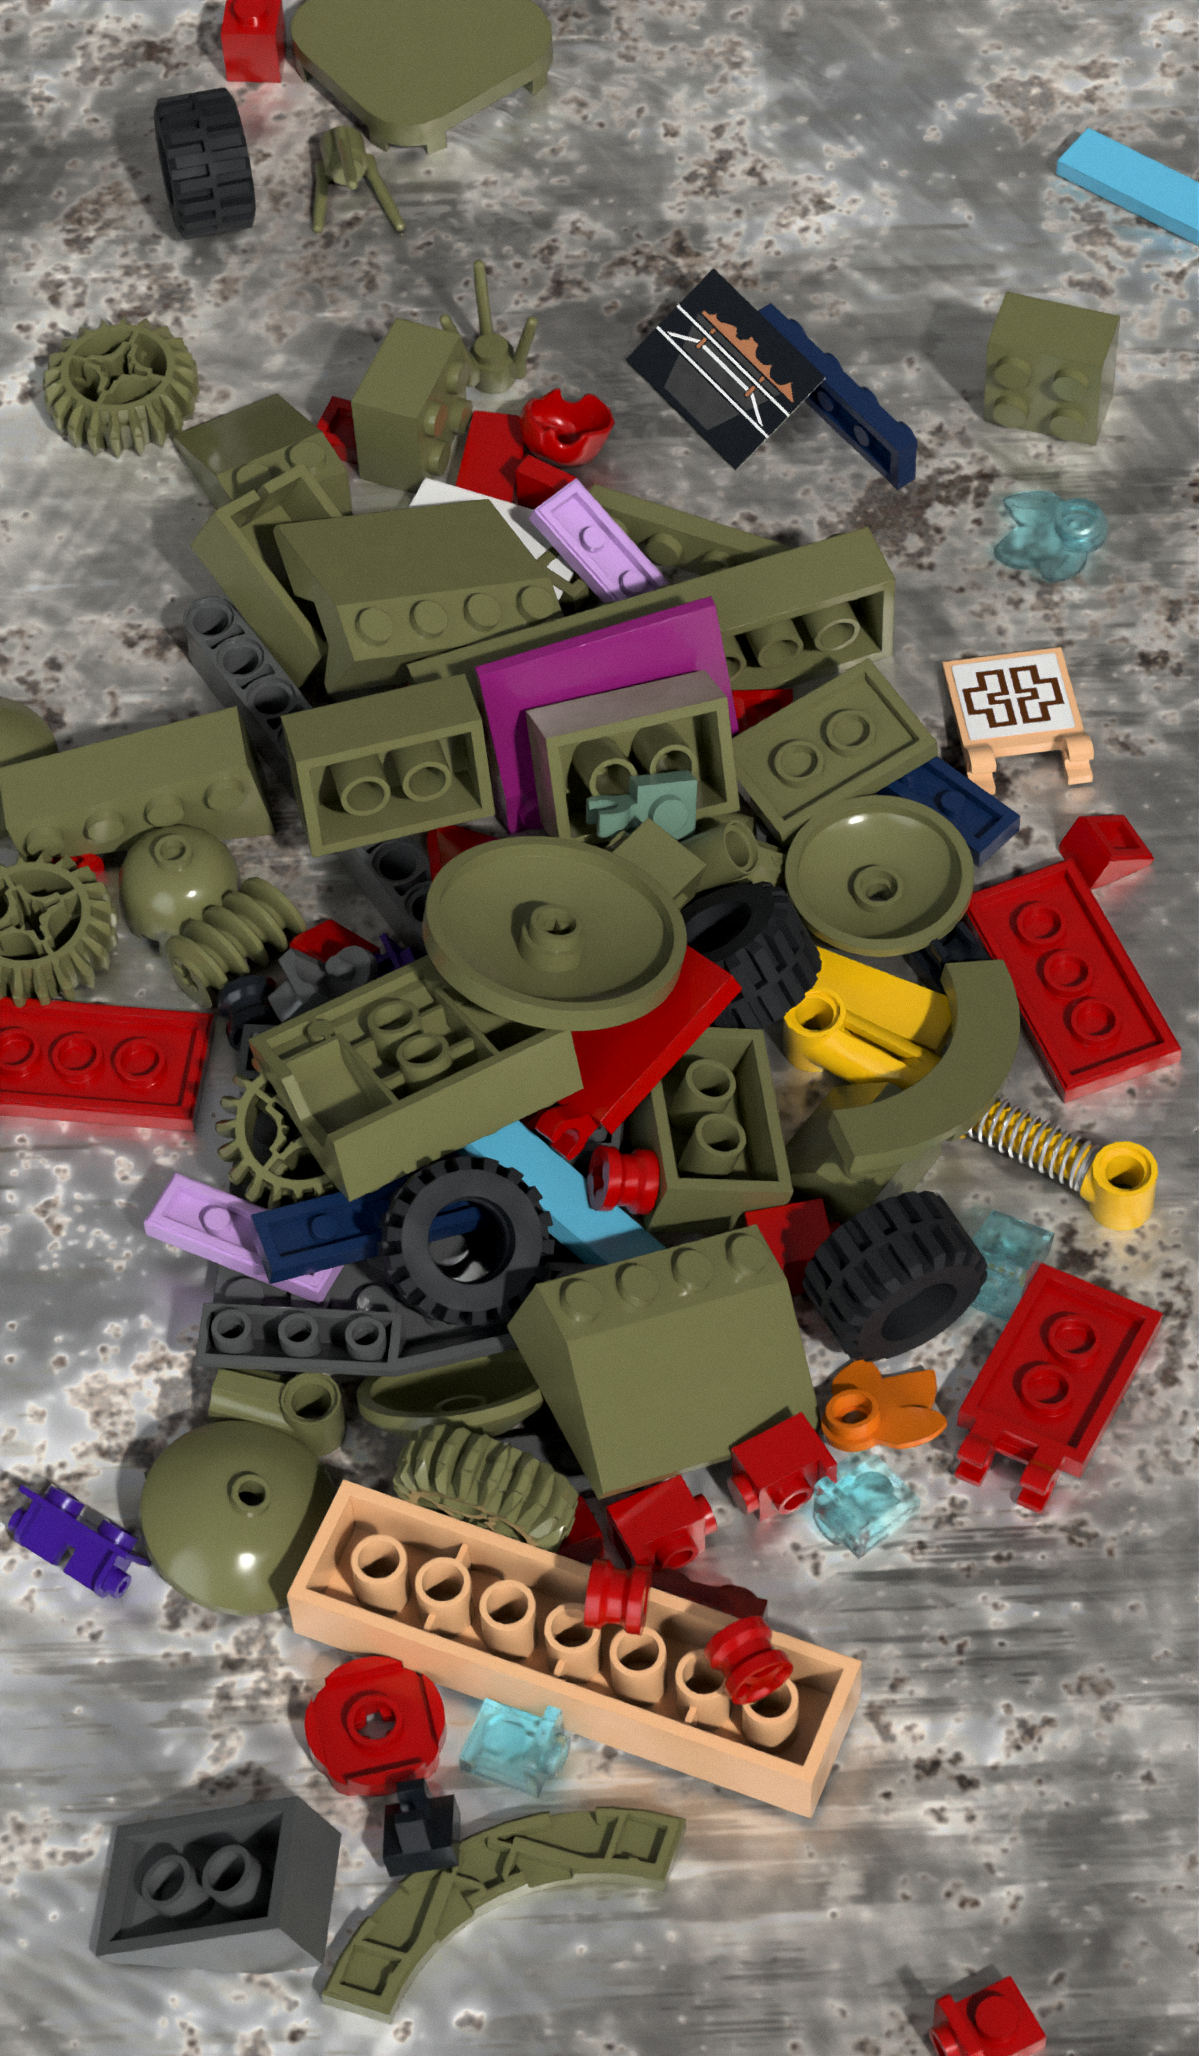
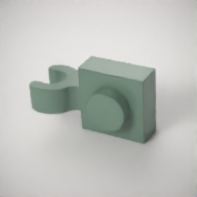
(663, 797)

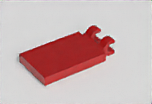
(630, 1059)
(1053, 1382)

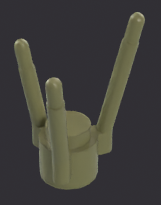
(346, 163)
(492, 356)

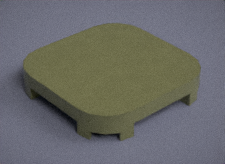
(421, 62)

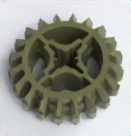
(121, 386)
(73, 921)
(285, 1154)
(486, 1485)

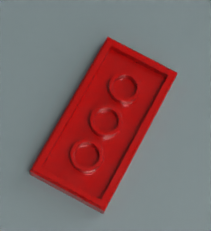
(1072, 981)
(103, 1063)

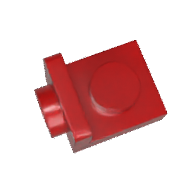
(986, 2024)

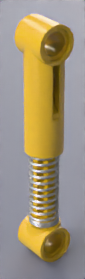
(870, 1054)

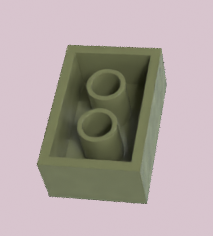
(638, 730)
(388, 765)
(714, 1136)

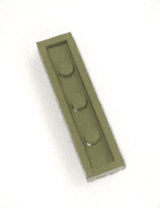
(680, 537)

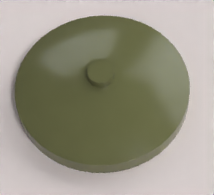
(554, 933)

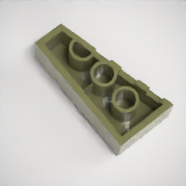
(132, 784)

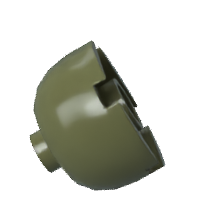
(173, 880)

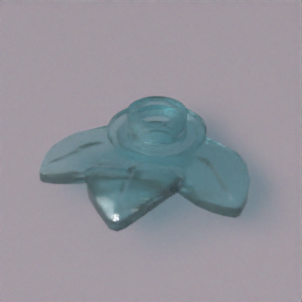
(1051, 534)

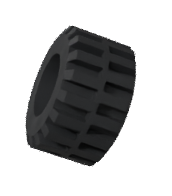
(205, 163)
(761, 944)
(522, 1234)
(894, 1276)

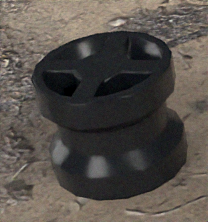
(246, 1003)

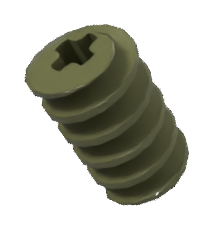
(230, 936)

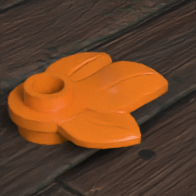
(881, 1410)

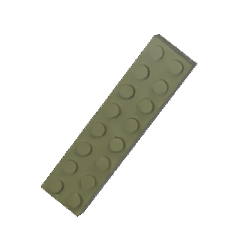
(777, 616)

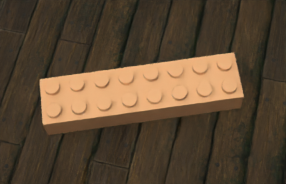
(511, 1629)

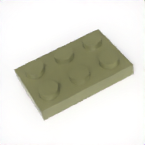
(828, 749)

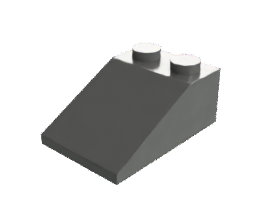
(222, 1890)

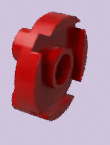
(370, 1765)

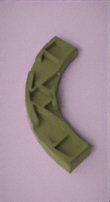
(956, 1089)
(492, 1870)

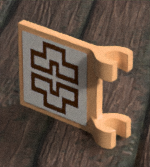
(1016, 708)

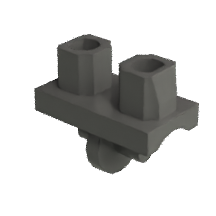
(315, 983)

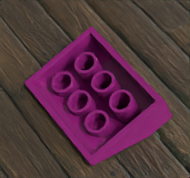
(590, 664)

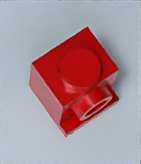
(779, 1468)
(660, 1526)

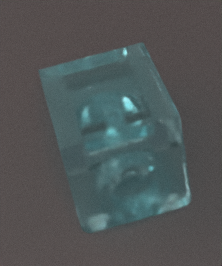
(1012, 1256)
(863, 1506)
(516, 1747)

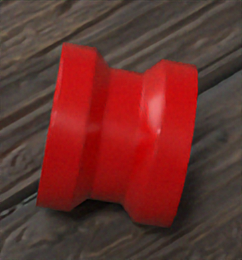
(623, 1180)
(617, 1596)
(748, 1660)

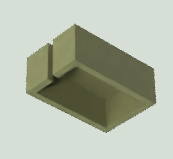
(253, 574)

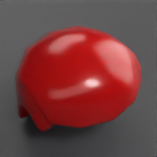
(565, 431)

